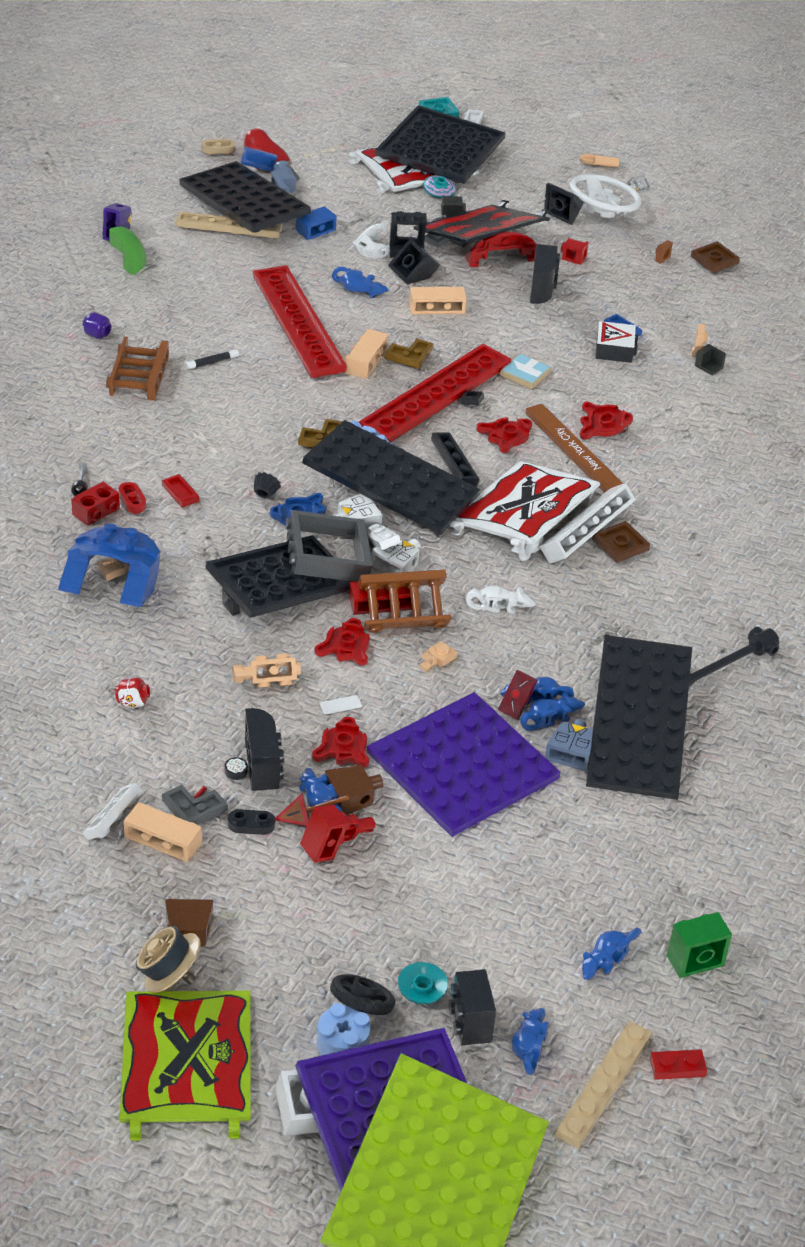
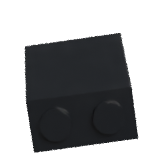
(413, 263)

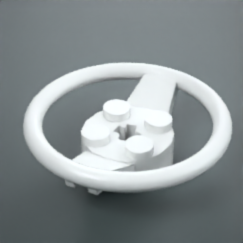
(602, 199)

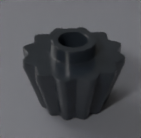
(266, 485)

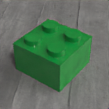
(699, 944)

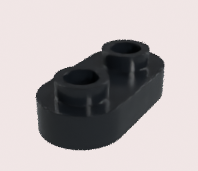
(251, 821)

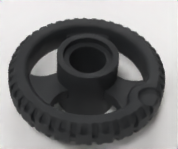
(360, 994)

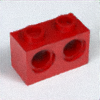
(95, 503)

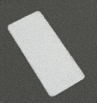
(340, 704)

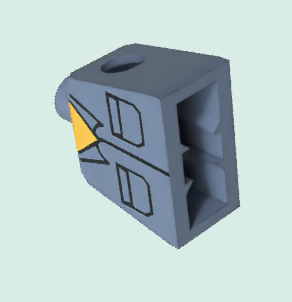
(570, 745)

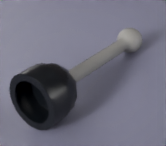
(80, 484)

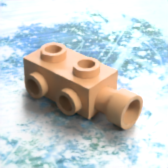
(271, 669)

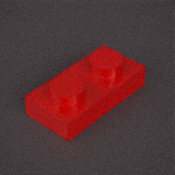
(678, 1064)

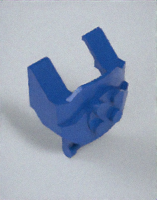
(121, 544)

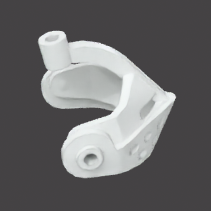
(373, 249)

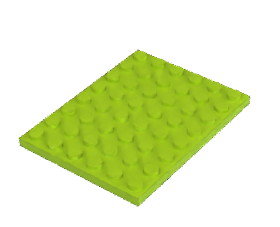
(436, 1166)

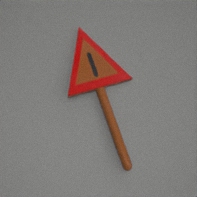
(297, 812)

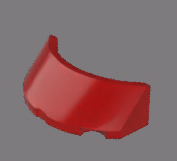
(502, 241)

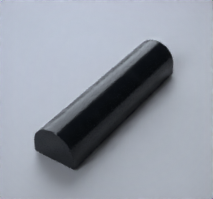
(454, 457)

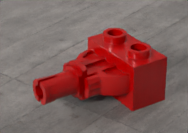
(330, 829)

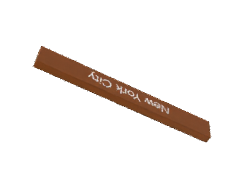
(572, 447)

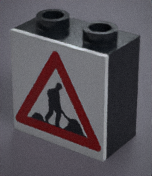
(616, 342)

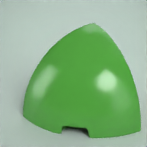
(131, 246)

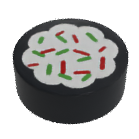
(236, 768)

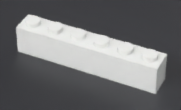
(587, 523)

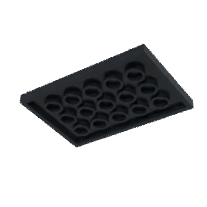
(265, 580)

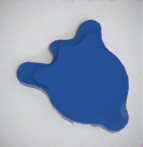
(306, 504)

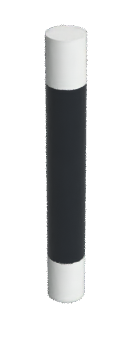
(211, 359)

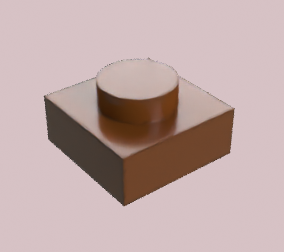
(663, 251)

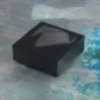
(472, 397)
(229, 603)

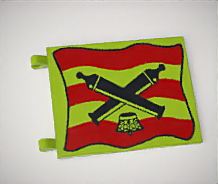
(186, 1058)

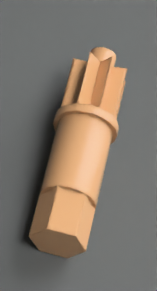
(599, 160)

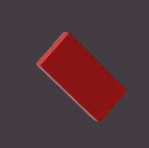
(180, 490)

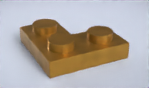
(410, 356)
(311, 437)

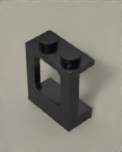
(396, 242)

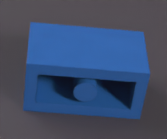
(316, 223)

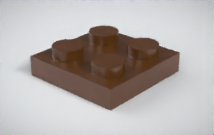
(715, 257)
(621, 541)

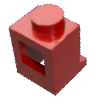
(574, 251)

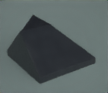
(562, 203)

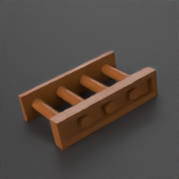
(154, 375)
(412, 581)

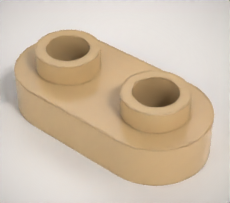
(218, 146)

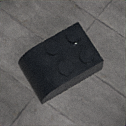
(545, 273)
(263, 750)

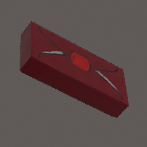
(517, 694)

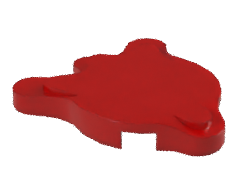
(603, 420)
(506, 433)
(346, 642)
(344, 744)

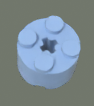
(342, 1029)

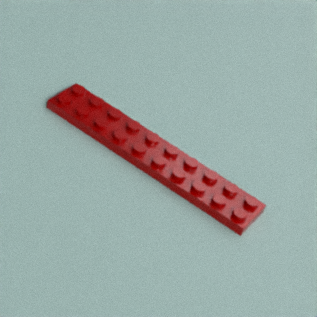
(299, 322)
(436, 392)

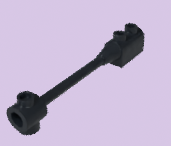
(760, 642)

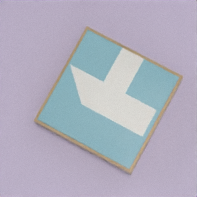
(525, 371)

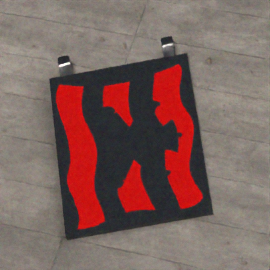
(483, 222)

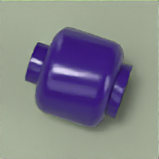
(97, 325)

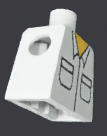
(360, 508)
(397, 558)

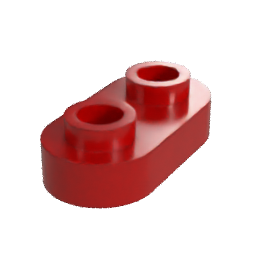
(132, 497)

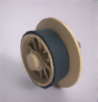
(168, 958)

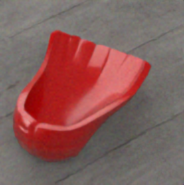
(259, 140)

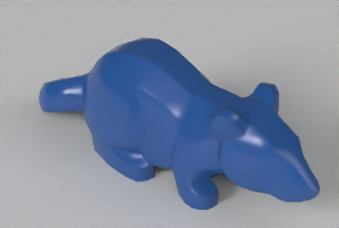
(356, 282)
(545, 689)
(546, 711)
(317, 789)
(609, 948)
(529, 1039)

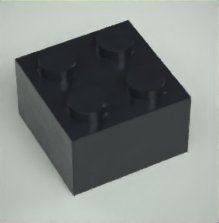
(472, 1007)

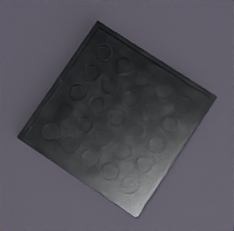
(440, 144)

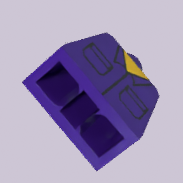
(115, 216)

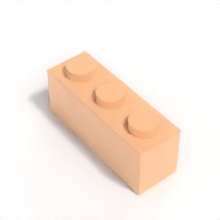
(437, 300)
(366, 353)
(163, 831)

